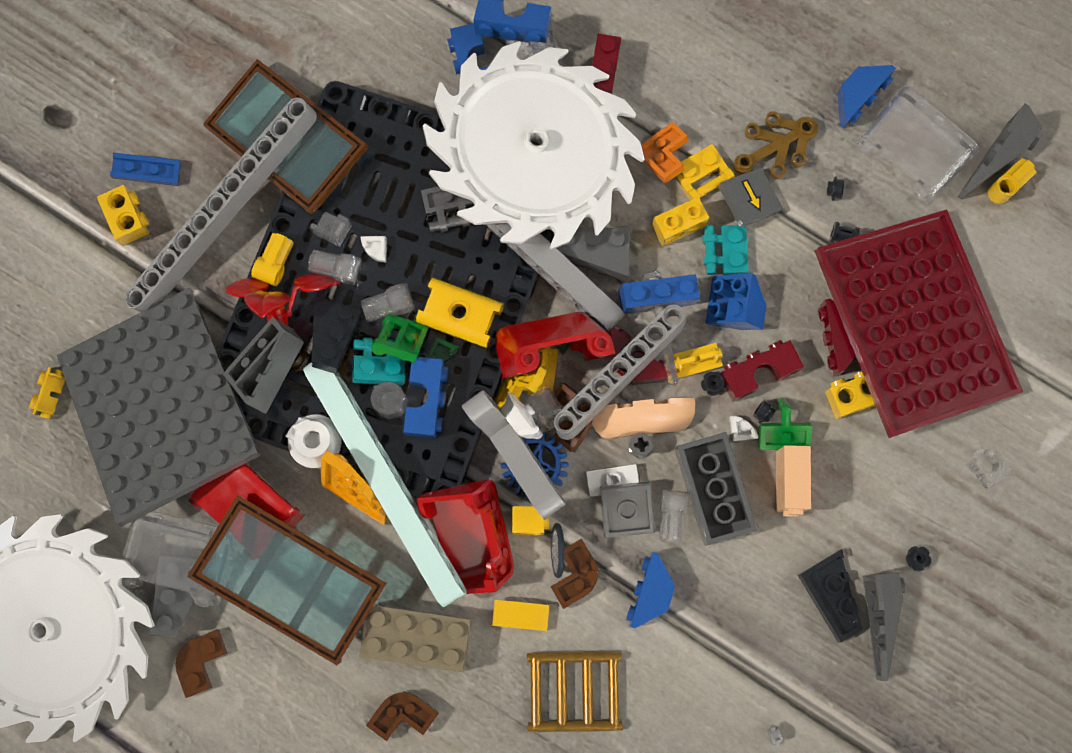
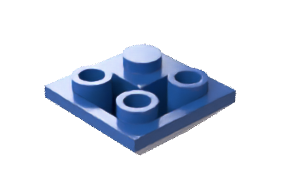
(736, 302)

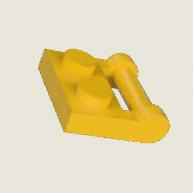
(700, 166)

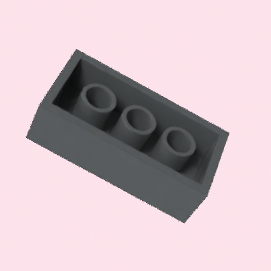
(715, 489)

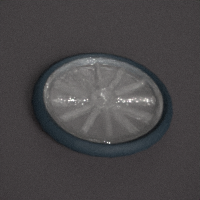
(557, 550)

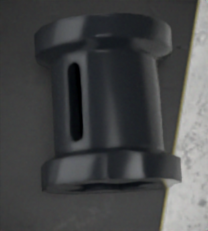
(842, 232)

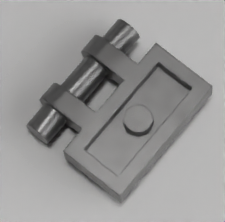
(440, 201)

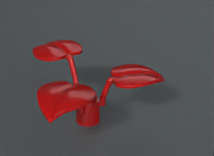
(272, 303)

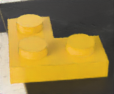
(527, 381)

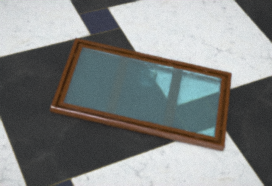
(314, 163)
(287, 580)

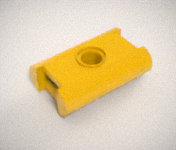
(448, 297)

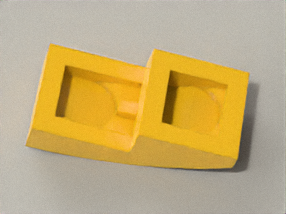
(520, 615)

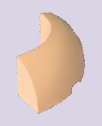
(644, 417)

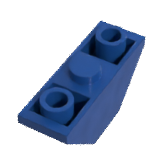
(861, 90)
(653, 592)

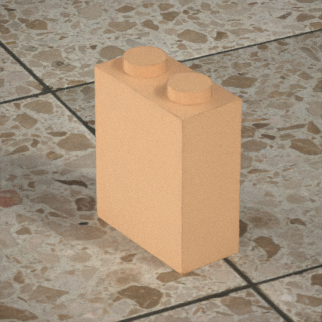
(793, 480)

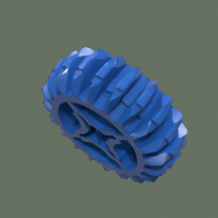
(540, 445)

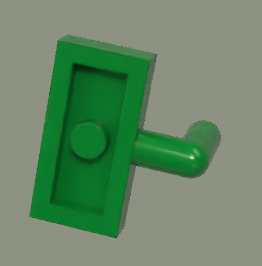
(776, 435)

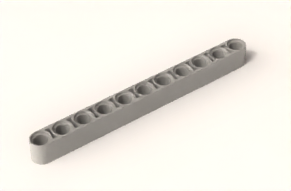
(232, 201)

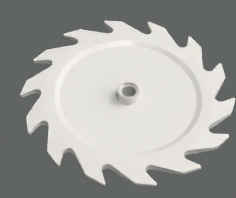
(525, 183)
(86, 622)

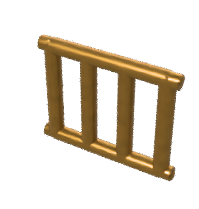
(561, 660)

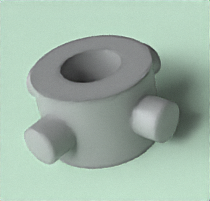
(775, 735)

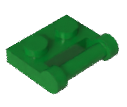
(407, 342)

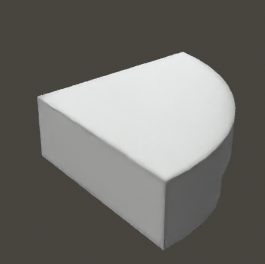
(375, 247)
(741, 429)

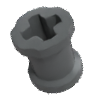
(645, 439)

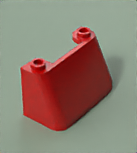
(519, 343)
(220, 493)
(471, 533)

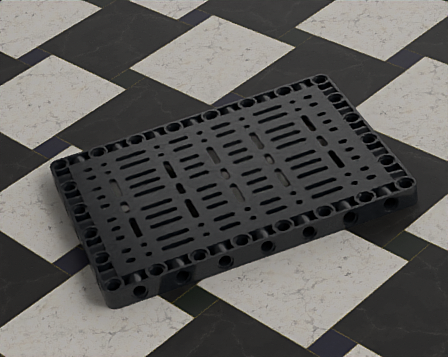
(511, 282)

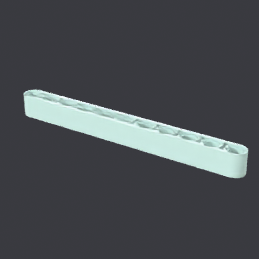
(387, 485)

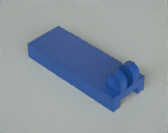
(145, 169)

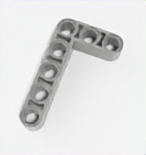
(516, 454)

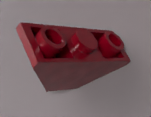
(835, 338)
(652, 373)

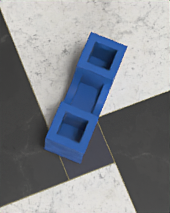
(530, 26)
(464, 44)
(666, 291)
(425, 420)

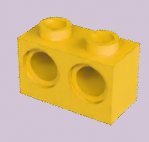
(120, 217)
(680, 221)
(857, 398)
(528, 521)

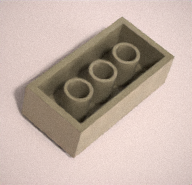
(416, 638)

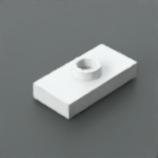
(610, 476)

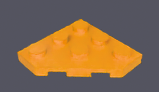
(348, 485)

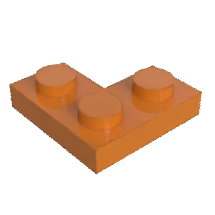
(659, 151)

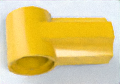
(1011, 181)
(270, 266)

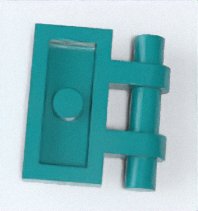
(733, 247)
(376, 369)

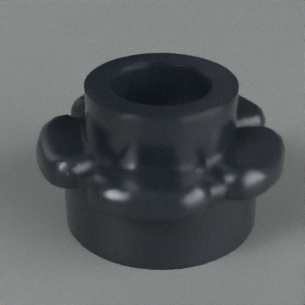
(835, 188)
(717, 378)
(764, 411)
(912, 561)

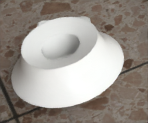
(520, 418)
(312, 438)

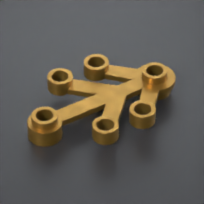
(778, 143)

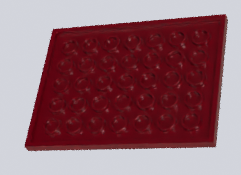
(918, 322)

